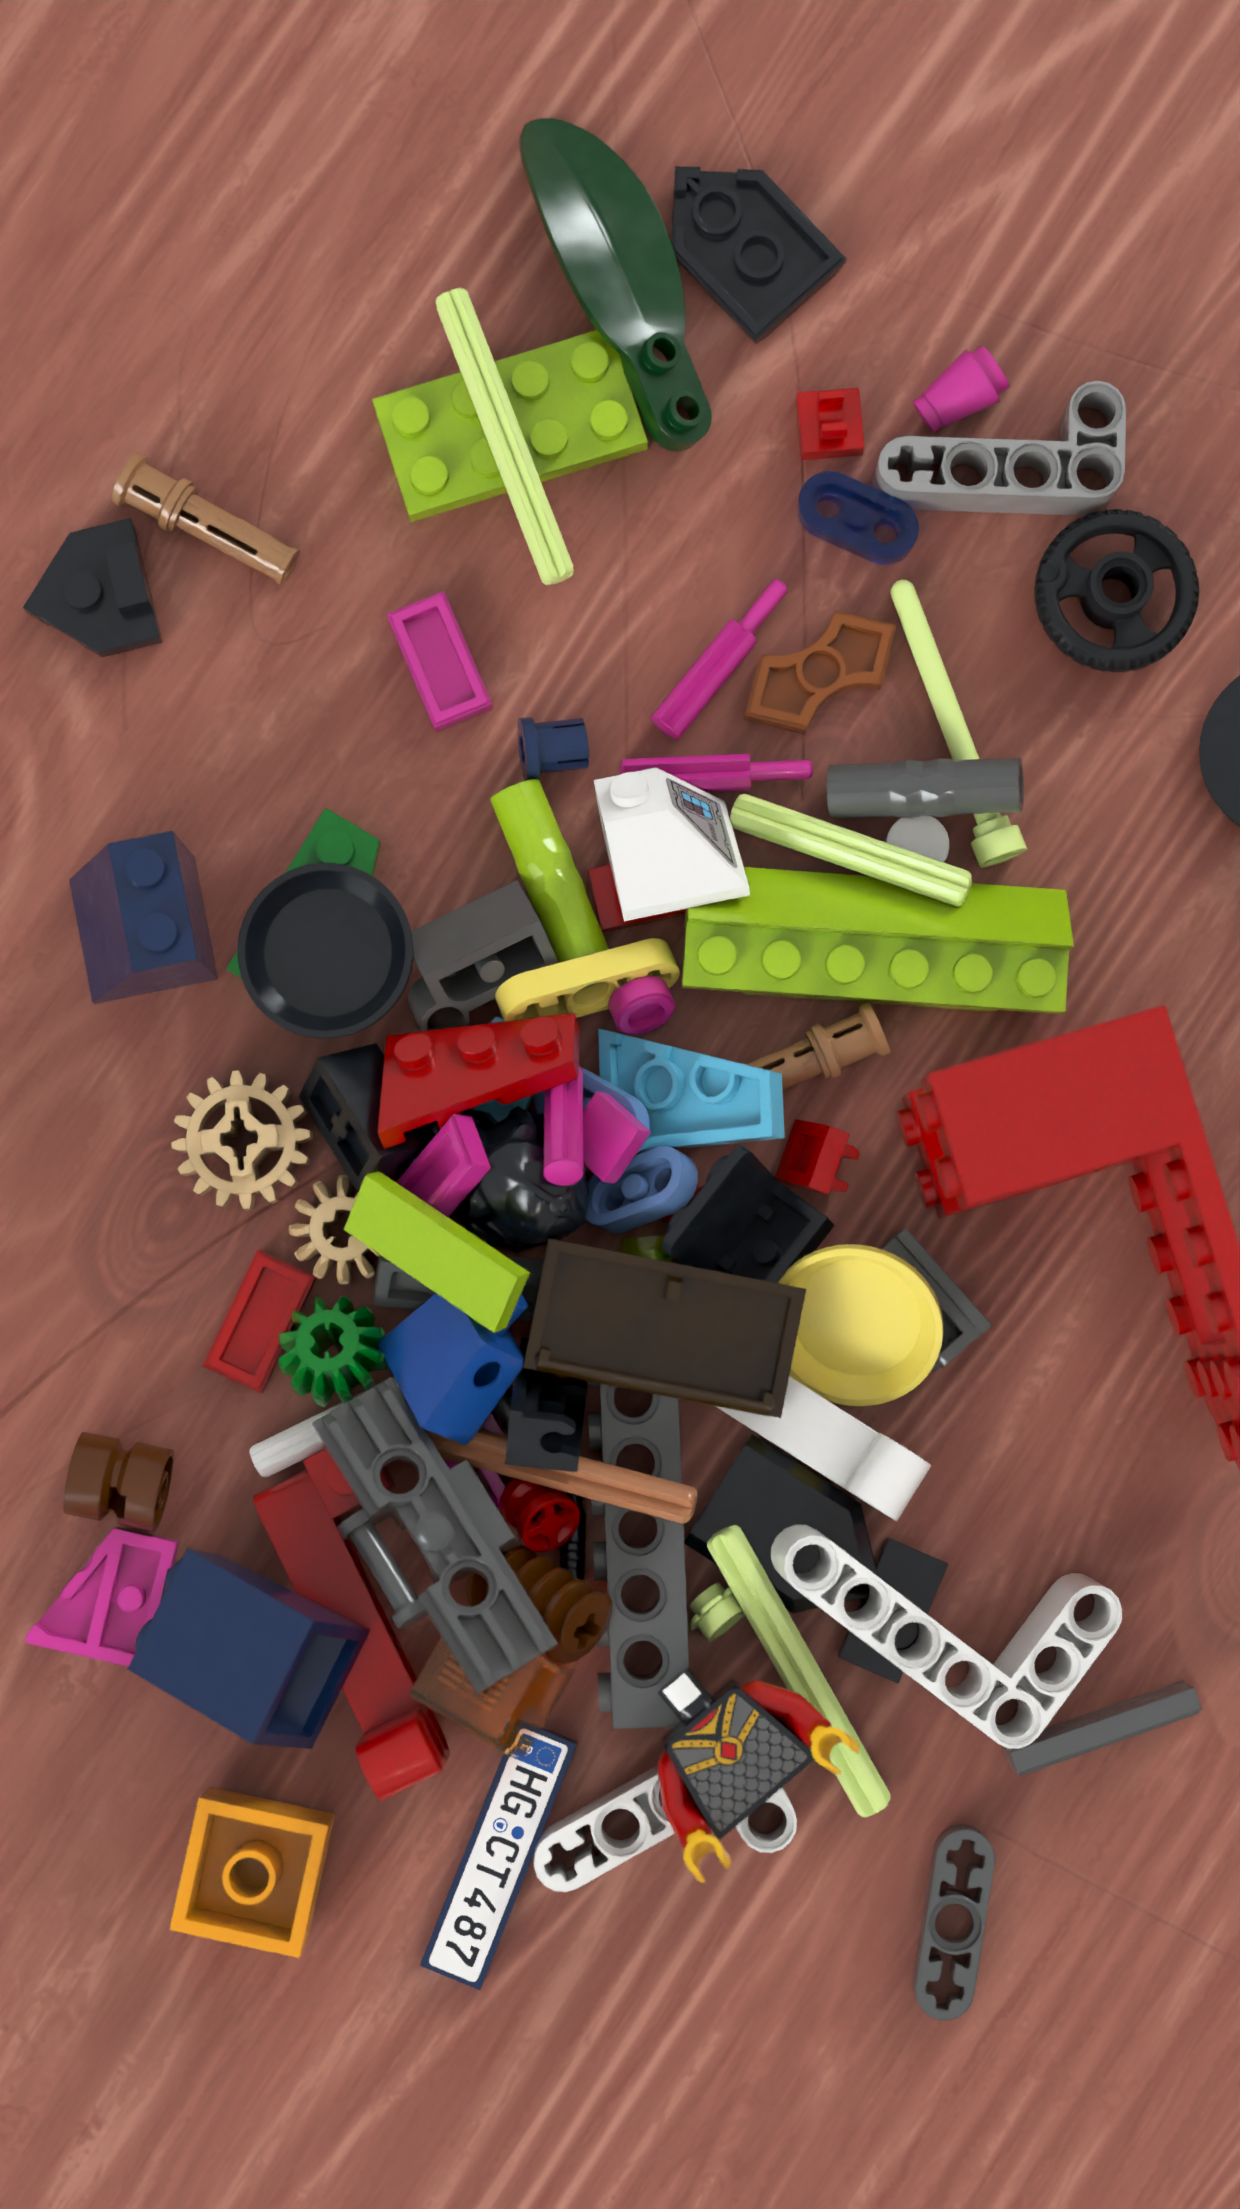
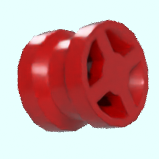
(540, 1514)

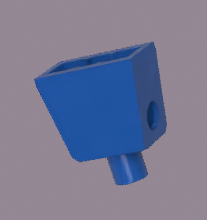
(452, 1366)

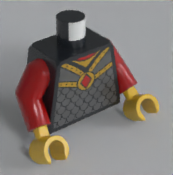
(734, 1756)

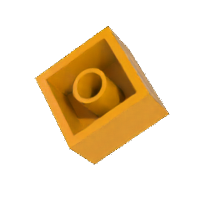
(252, 1872)

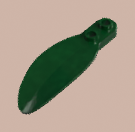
(619, 270)

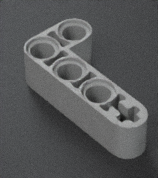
(998, 458)

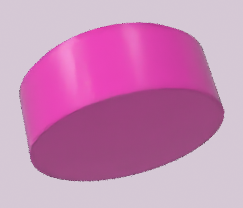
(641, 1005)

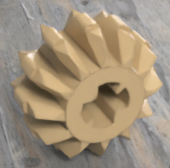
(321, 1217)

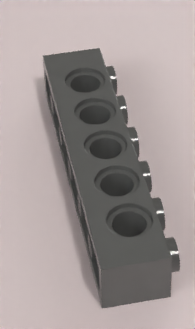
(628, 1695)

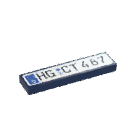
(498, 1858)

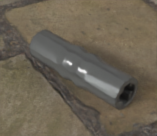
(925, 788)

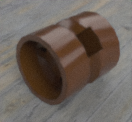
(118, 1481)

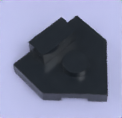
(98, 591)

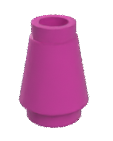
(962, 389)

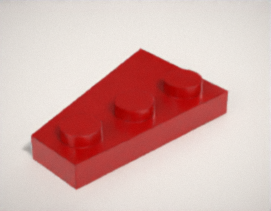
(461, 1067)

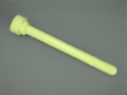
(994, 834)

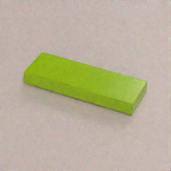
(436, 1251)

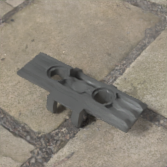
(451, 1526)

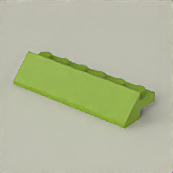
(882, 943)

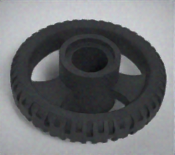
(1062, 578)

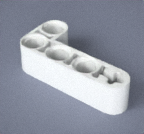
(841, 1449)
(643, 1800)

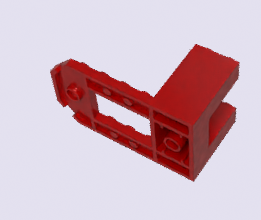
(1081, 1109)

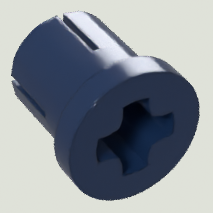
(552, 746)

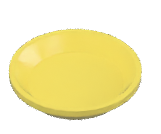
(864, 1325)

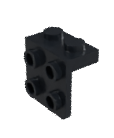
(744, 1222)

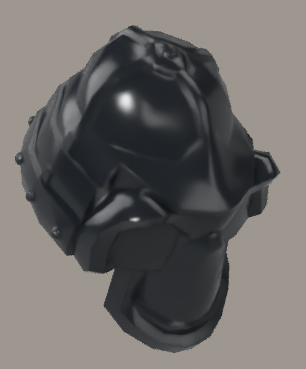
(514, 1200)

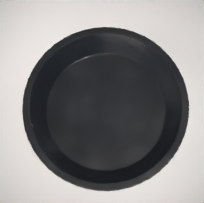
(325, 950)

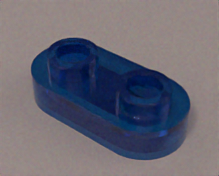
(860, 513)

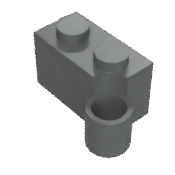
(472, 954)

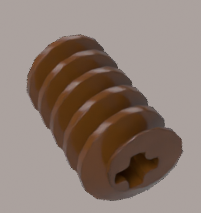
(566, 1605)

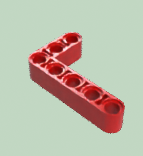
(400, 1734)

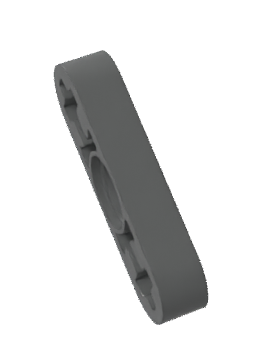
(929, 1967)

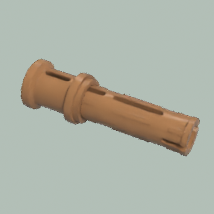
(179, 507)
(828, 1048)

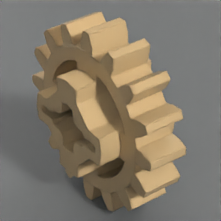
(214, 1142)

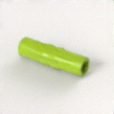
(548, 870)

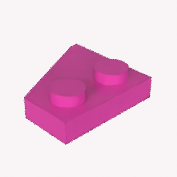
(109, 1598)

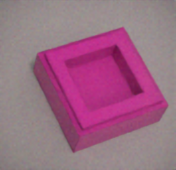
(610, 1137)

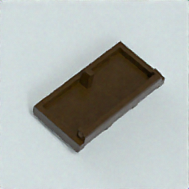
(664, 1328)

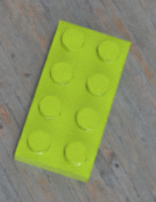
(567, 404)

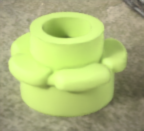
(715, 1612)

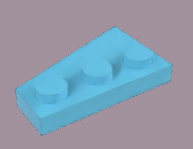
(692, 1095)

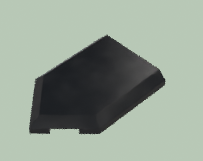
(749, 246)
(773, 1492)

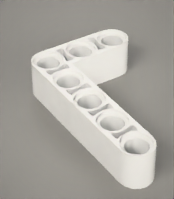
(938, 1649)

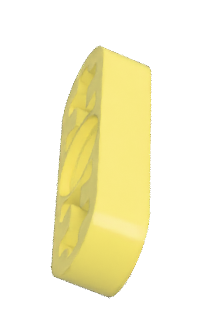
(584, 982)

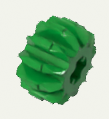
(317, 1333)

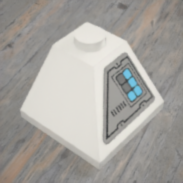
(667, 844)

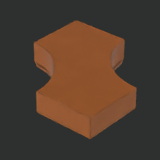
(796, 685)

